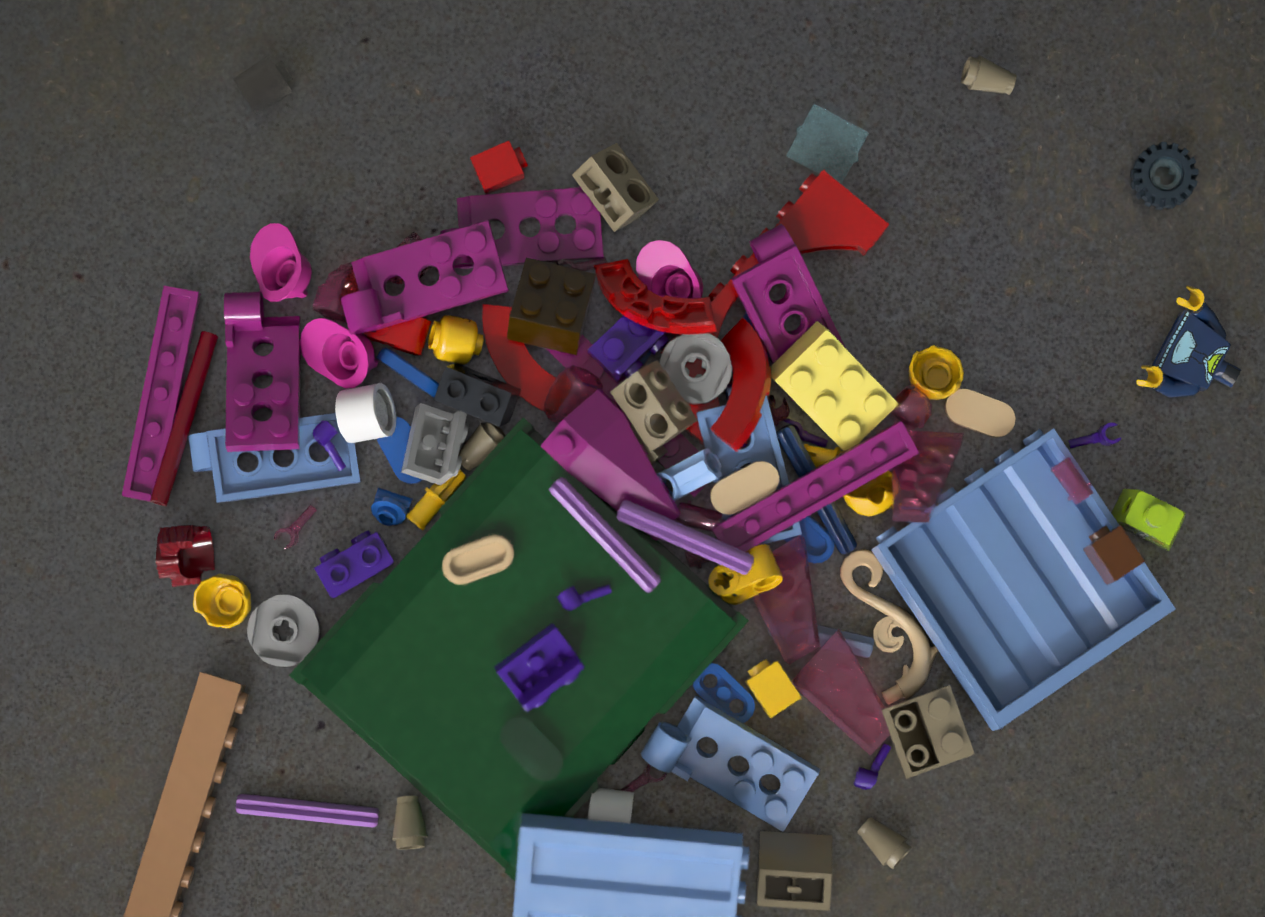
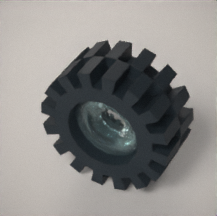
(1149, 186)

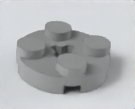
(715, 360)
(271, 614)

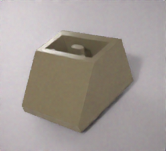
(927, 731)
(794, 870)

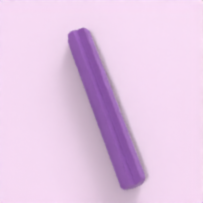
(604, 535)
(685, 537)
(307, 810)

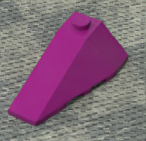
(607, 458)

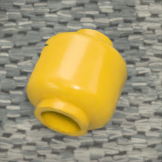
(455, 339)

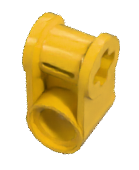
(761, 577)

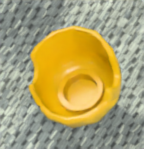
(936, 372)
(872, 497)
(222, 600)

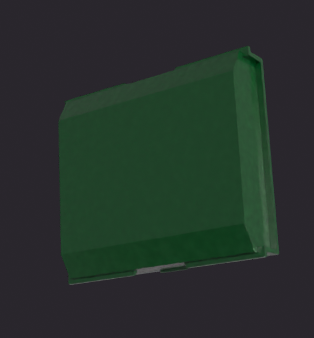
(421, 652)

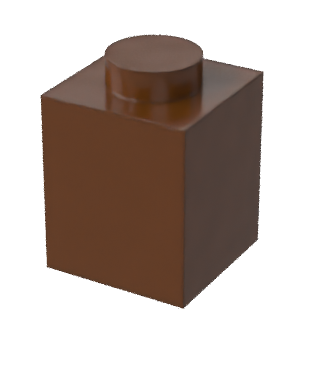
(1112, 553)

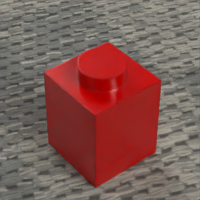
(499, 167)

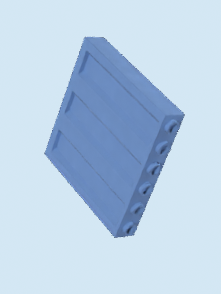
(1009, 585)
(626, 870)

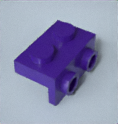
(354, 565)
(540, 667)

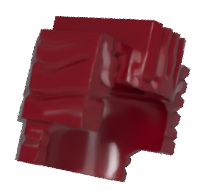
(184, 553)

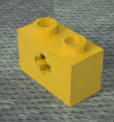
(771, 687)

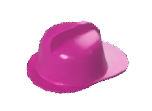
(279, 264)
(668, 271)
(337, 353)

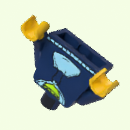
(1191, 352)

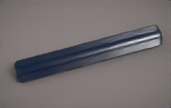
(803, 464)

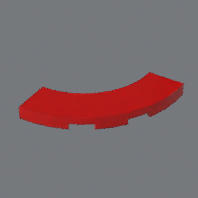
(648, 309)
(513, 358)
(749, 385)

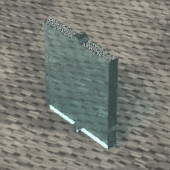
(827, 143)

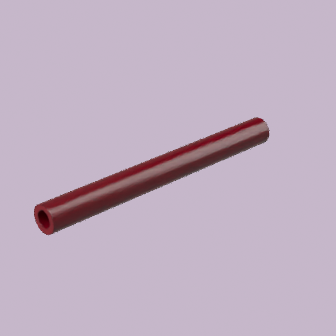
(184, 418)

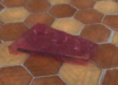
(921, 478)
(790, 605)
(844, 693)

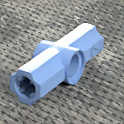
(692, 473)

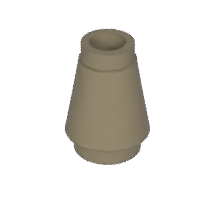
(987, 76)
(480, 445)
(409, 824)
(884, 842)

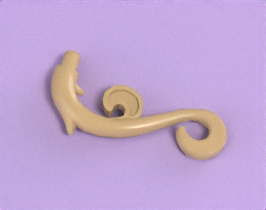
(923, 655)

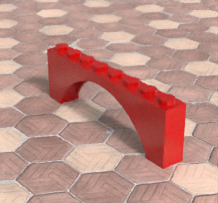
(820, 220)

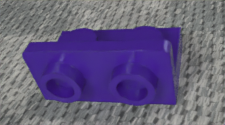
(624, 346)

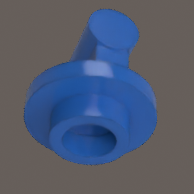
(390, 507)

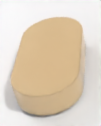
(980, 413)
(744, 487)
(478, 559)

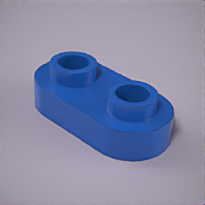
(724, 692)

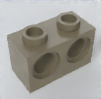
(615, 187)
(653, 405)

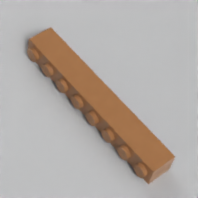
(187, 797)

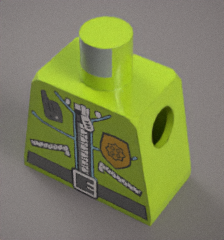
(1148, 517)

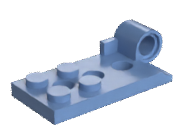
(761, 447)
(269, 479)
(679, 752)

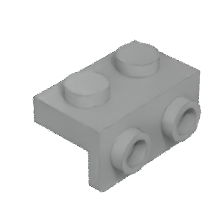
(435, 444)

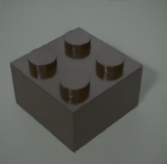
(551, 306)

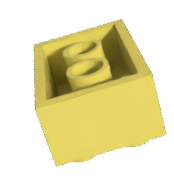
(832, 387)

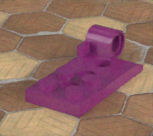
(546, 208)
(780, 263)
(375, 309)
(243, 333)

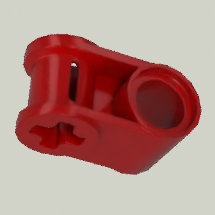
(405, 336)

